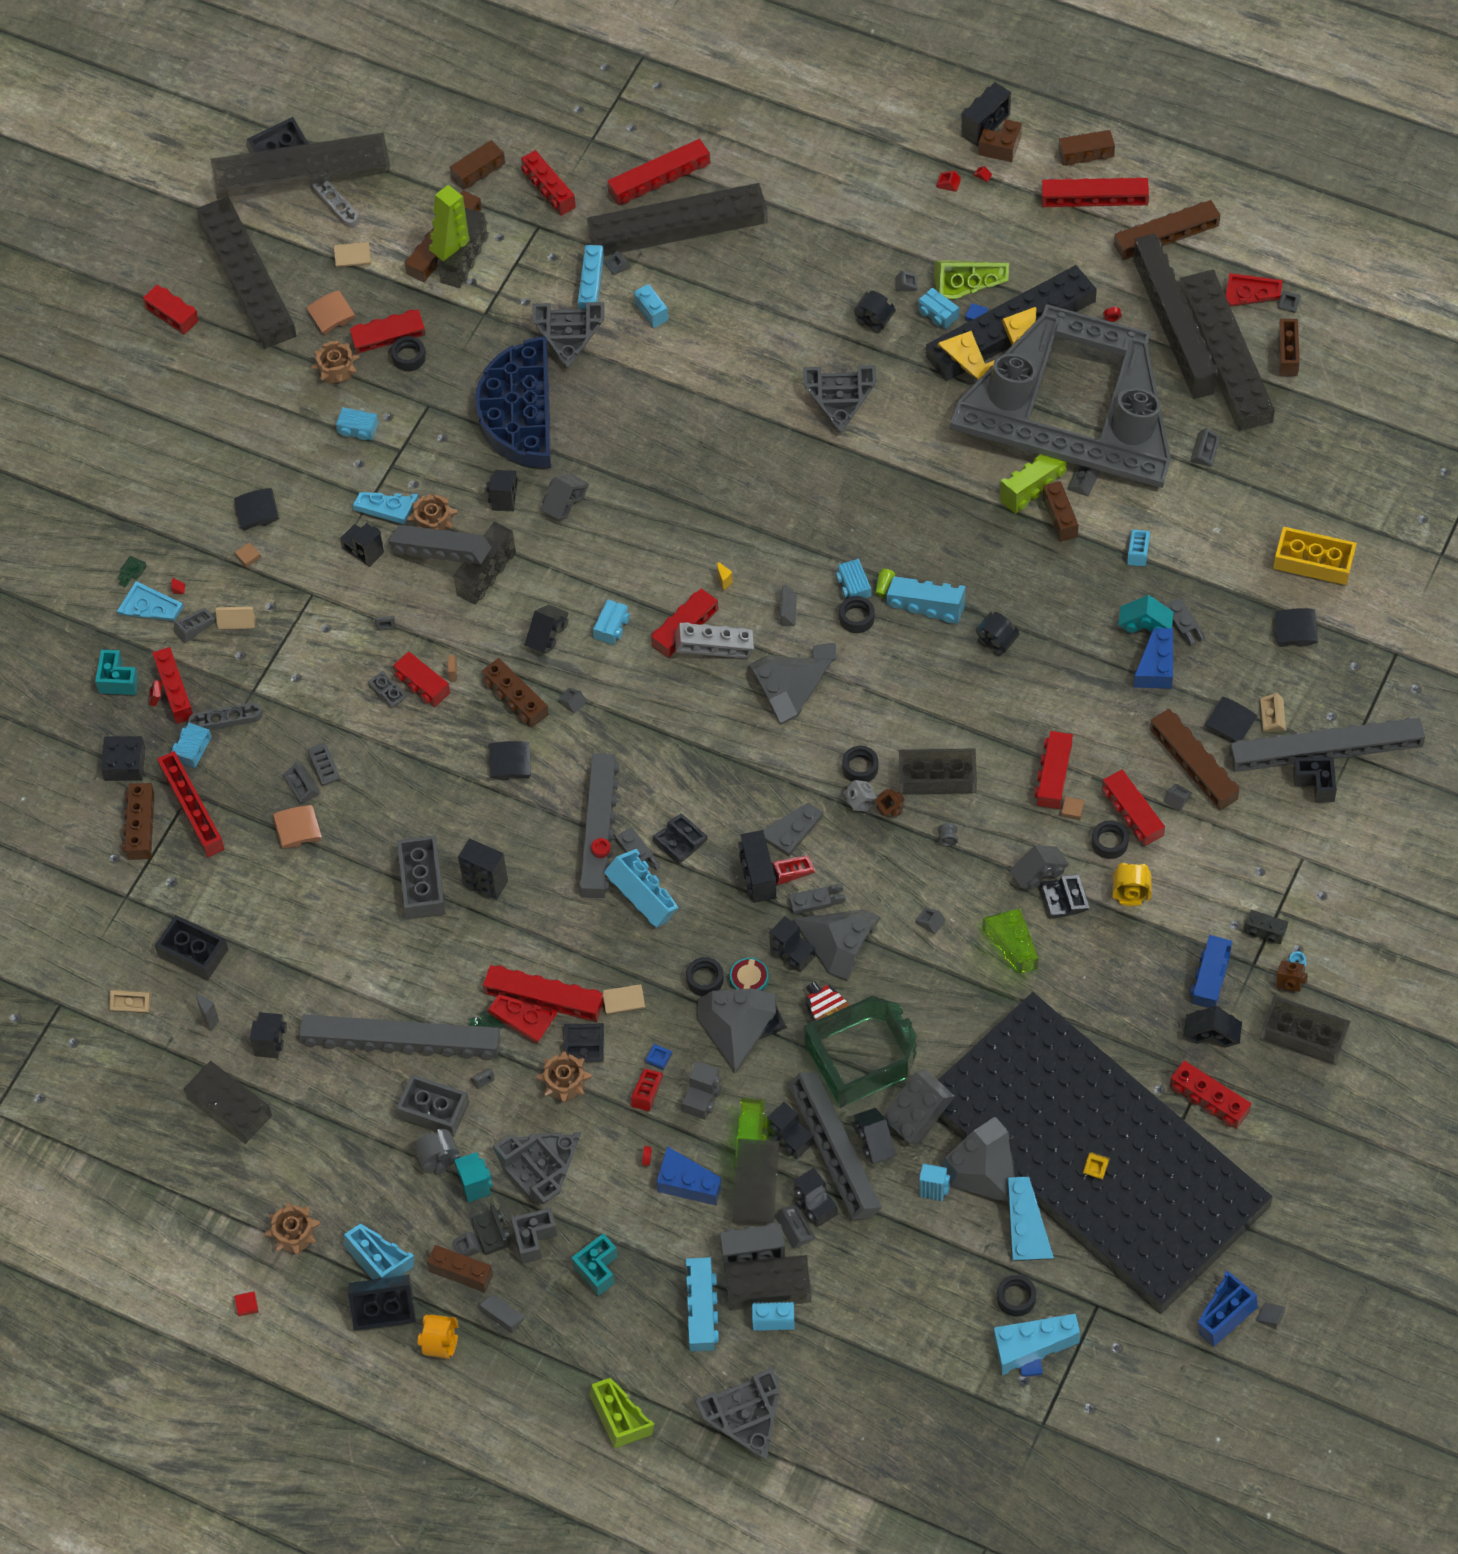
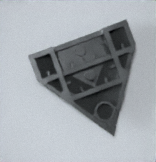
(568, 328)
(840, 393)
(788, 682)
(838, 938)
(736, 1020)
(537, 1162)
(982, 1162)
(745, 1411)

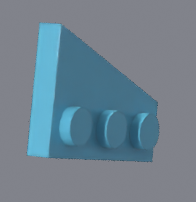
(392, 508)
(150, 604)

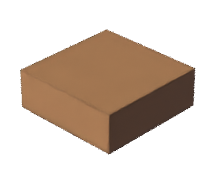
(247, 554)
(452, 668)
(1072, 808)

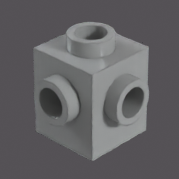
(860, 795)

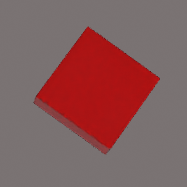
(155, 693)
(246, 1303)

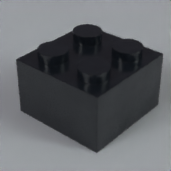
(123, 758)

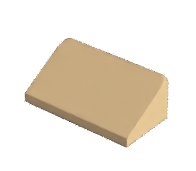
(352, 254)
(235, 617)
(1273, 713)
(623, 999)
(130, 1000)

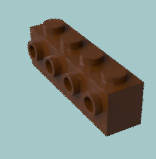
(514, 693)
(139, 821)

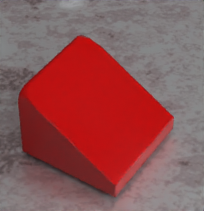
(949, 181)

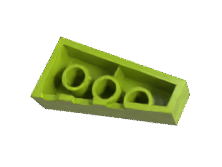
(449, 223)
(1029, 482)

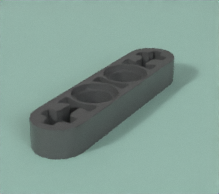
(225, 714)

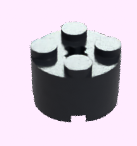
(874, 311)
(997, 633)

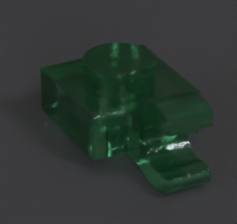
(131, 569)
(486, 1020)

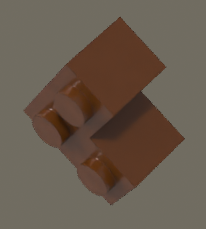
(1001, 144)

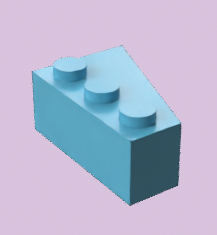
(375, 1254)

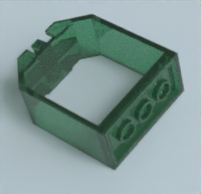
(847, 1017)

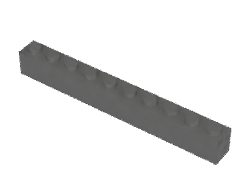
(1328, 743)
(400, 1036)

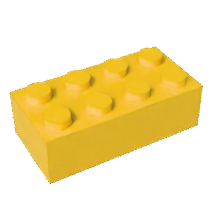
(1314, 555)

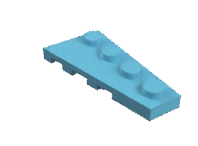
(1027, 1228)

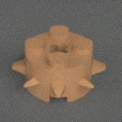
(335, 362)
(432, 513)
(564, 1077)
(292, 1228)

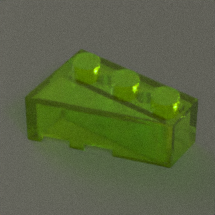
(1013, 938)
(751, 1121)

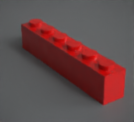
(659, 172)
(1095, 192)
(191, 804)
(548, 994)

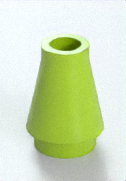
(883, 582)

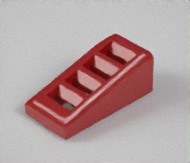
(783, 876)
(644, 1101)

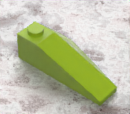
(964, 277)

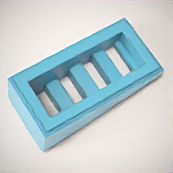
(1138, 548)

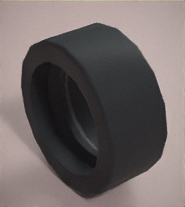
(408, 342)
(856, 602)
(860, 751)
(1110, 826)
(704, 962)
(1016, 1280)

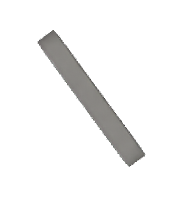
(334, 203)

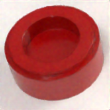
(1112, 314)
(600, 848)
(646, 1156)

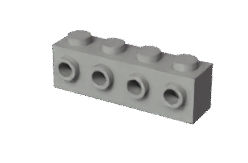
(714, 640)

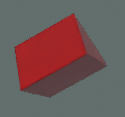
(983, 173)
(177, 586)

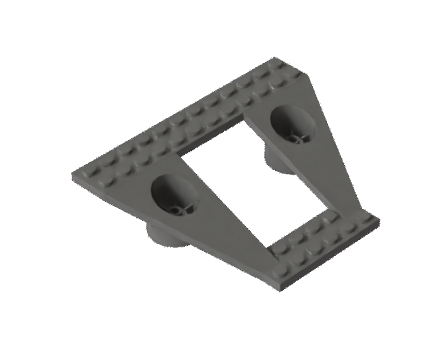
(1134, 430)

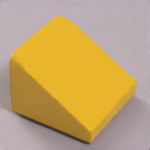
(724, 575)
(1096, 1165)

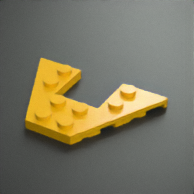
(965, 349)

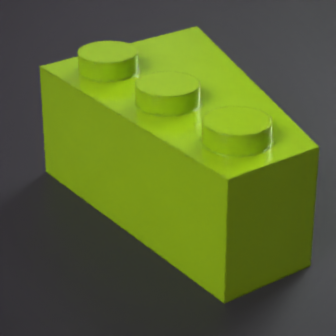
(618, 1414)

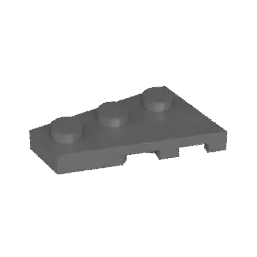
(793, 828)

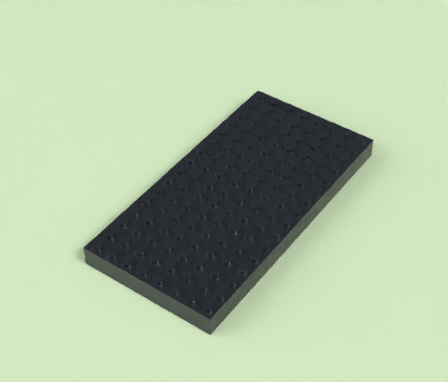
(1167, 1191)

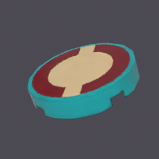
(749, 974)

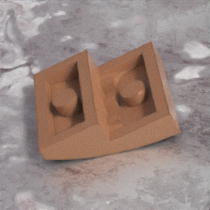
(331, 311)
(296, 826)

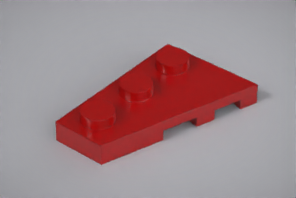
(1251, 289)
(524, 1018)

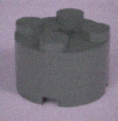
(436, 1151)

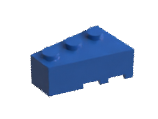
(1157, 661)
(1212, 972)
(687, 1179)
(1227, 1309)

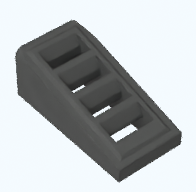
(182, 628)
(319, 753)

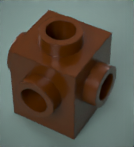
(884, 801)
(1291, 976)

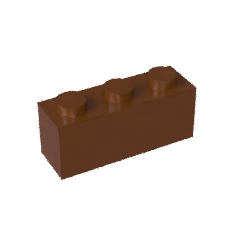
(1086, 147)
(477, 165)
(1288, 347)
(1060, 511)
(460, 1268)

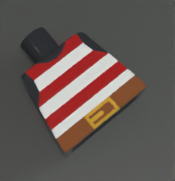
(823, 1001)

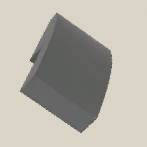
(386, 689)

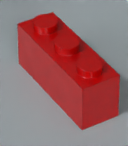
(170, 309)
(421, 679)

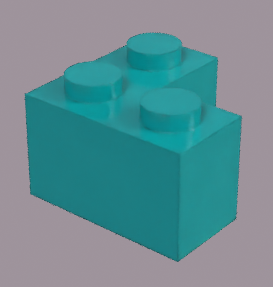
(1145, 613)
(114, 678)
(474, 1176)
(592, 1264)

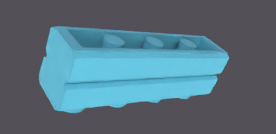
(591, 275)

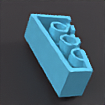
(927, 599)
(641, 887)
(700, 1304)
(1034, 1340)

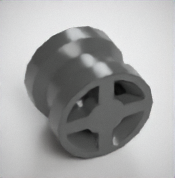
(947, 834)

